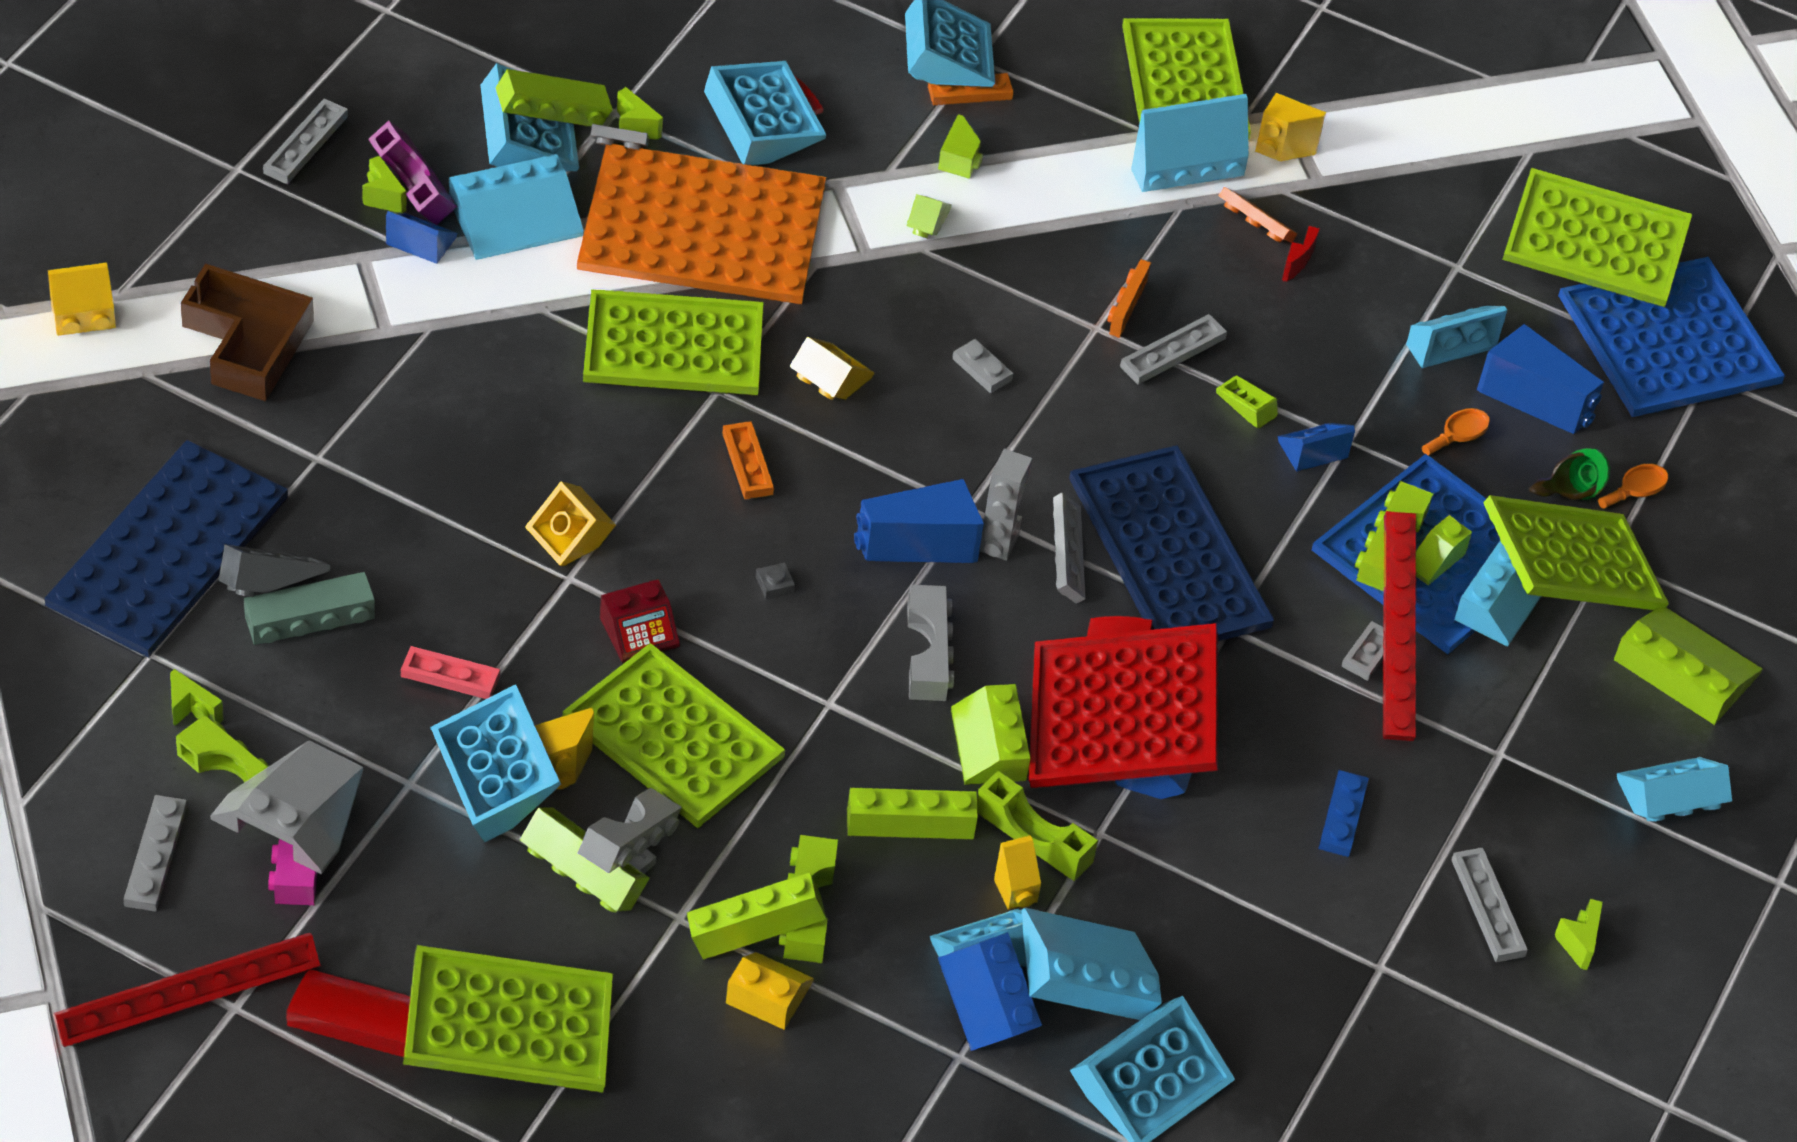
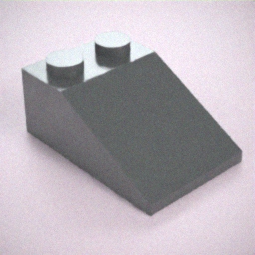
(263, 571)

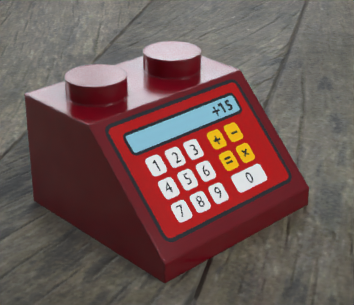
(637, 618)

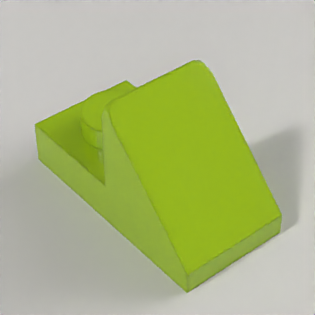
(638, 115)
(383, 188)
(193, 698)
(1580, 936)

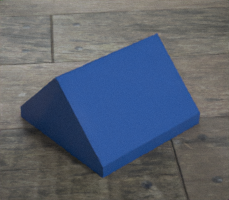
(418, 236)
(1317, 445)

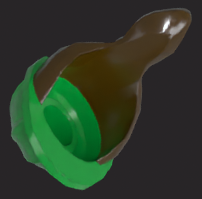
(1576, 476)

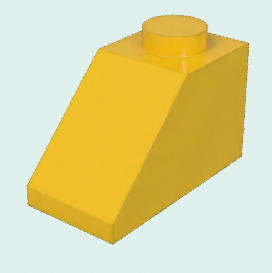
(1018, 873)

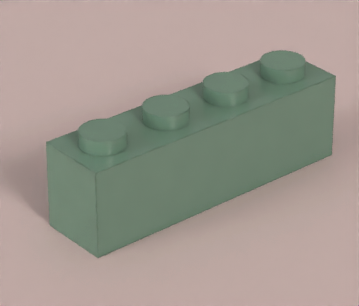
(309, 608)

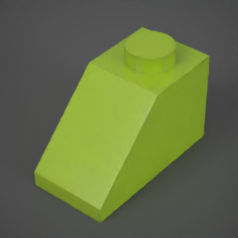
(960, 150)
(927, 215)
(1441, 549)

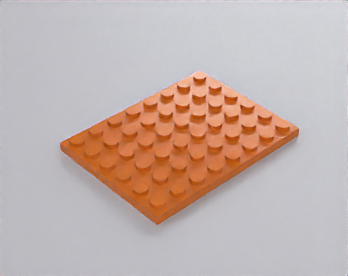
(702, 223)

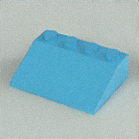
(948, 45)
(762, 110)
(523, 138)
(1192, 143)
(515, 206)
(497, 762)
(1088, 965)
(1153, 1072)

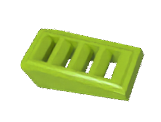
(1256, 414)

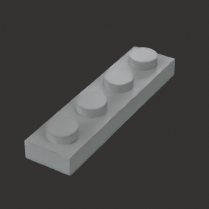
(305, 141)
(1173, 349)
(1069, 548)
(155, 853)
(1489, 905)

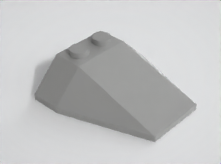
(298, 800)

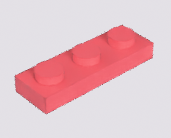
(450, 672)

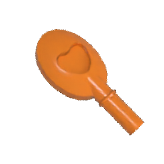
(1460, 427)
(1638, 482)

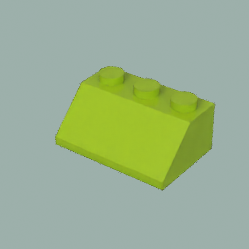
(991, 734)

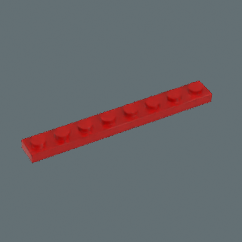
(1399, 627)
(186, 989)

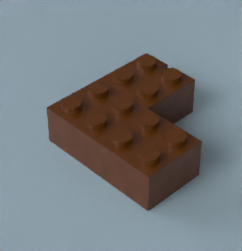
(257, 328)

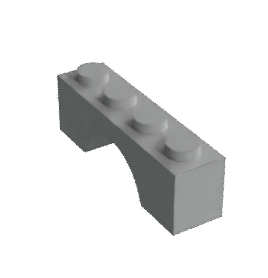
(1004, 496)
(930, 670)
(615, 843)

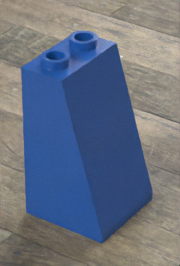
(1540, 381)
(921, 525)

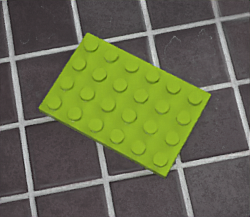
(1180, 61)
(1597, 237)
(673, 342)
(1575, 553)
(676, 734)
(508, 1019)

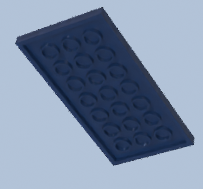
(1170, 544)
(165, 548)

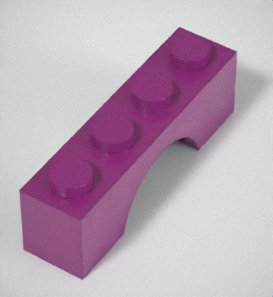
(404, 158)

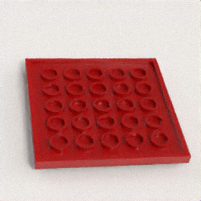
(1124, 706)

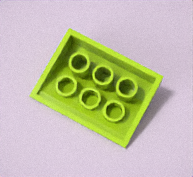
(1686, 663)

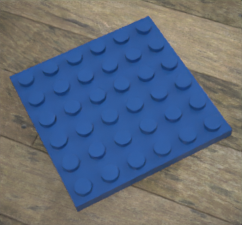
(1677, 352)
(1439, 600)

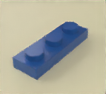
(1343, 813)

